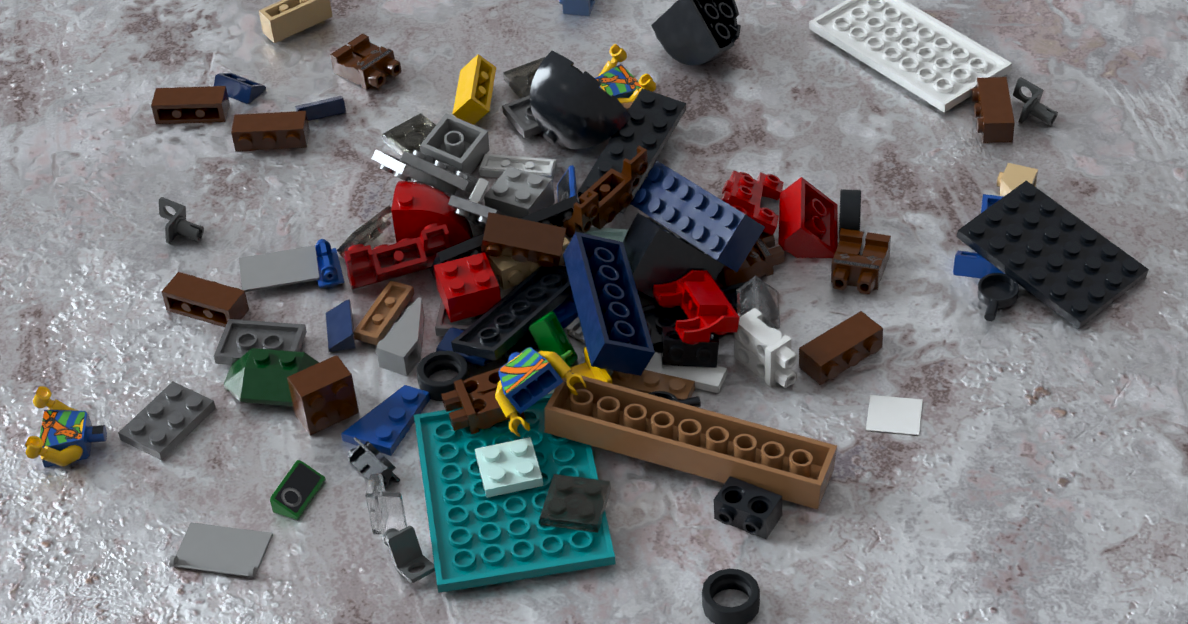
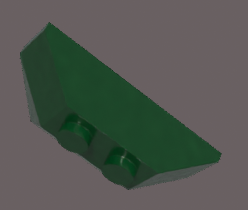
(263, 374)

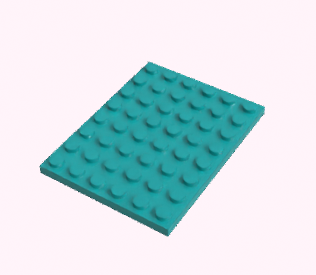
(501, 536)

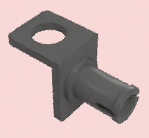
(1032, 104)
(178, 223)
(407, 553)

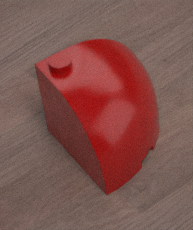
(421, 205)

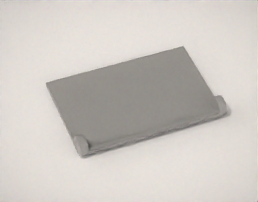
(279, 268)
(221, 550)

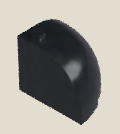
(698, 30)
(573, 106)
(662, 257)

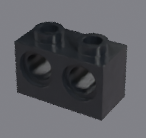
(679, 353)
(748, 507)

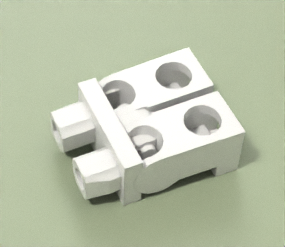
(764, 350)

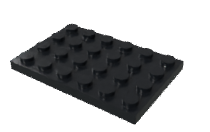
(1052, 254)

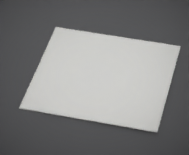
(894, 414)

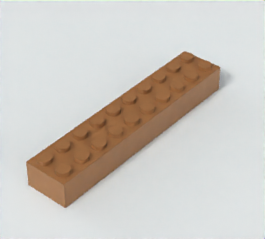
(691, 439)

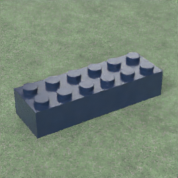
(697, 216)
(608, 304)

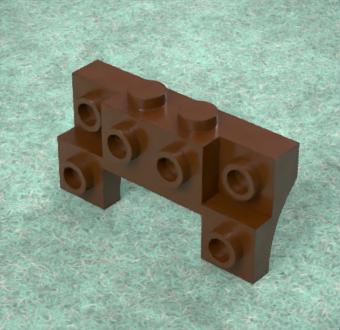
(607, 196)

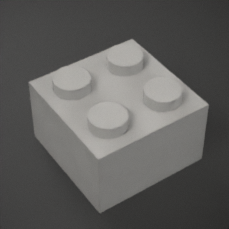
(457, 143)
(520, 193)

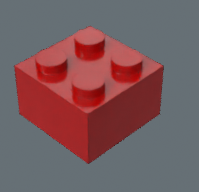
(467, 286)

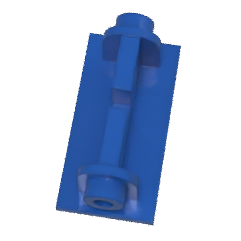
(328, 264)

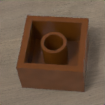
(323, 395)

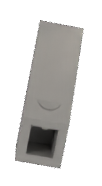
(403, 344)

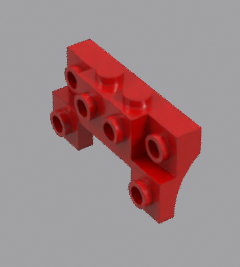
(745, 195)
(395, 260)
(703, 305)

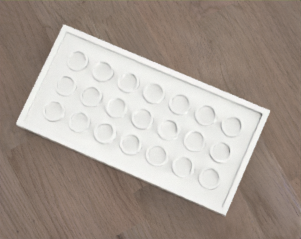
(910, 48)

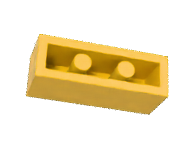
(474, 90)

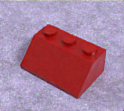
(807, 221)

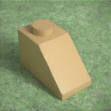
(1014, 176)

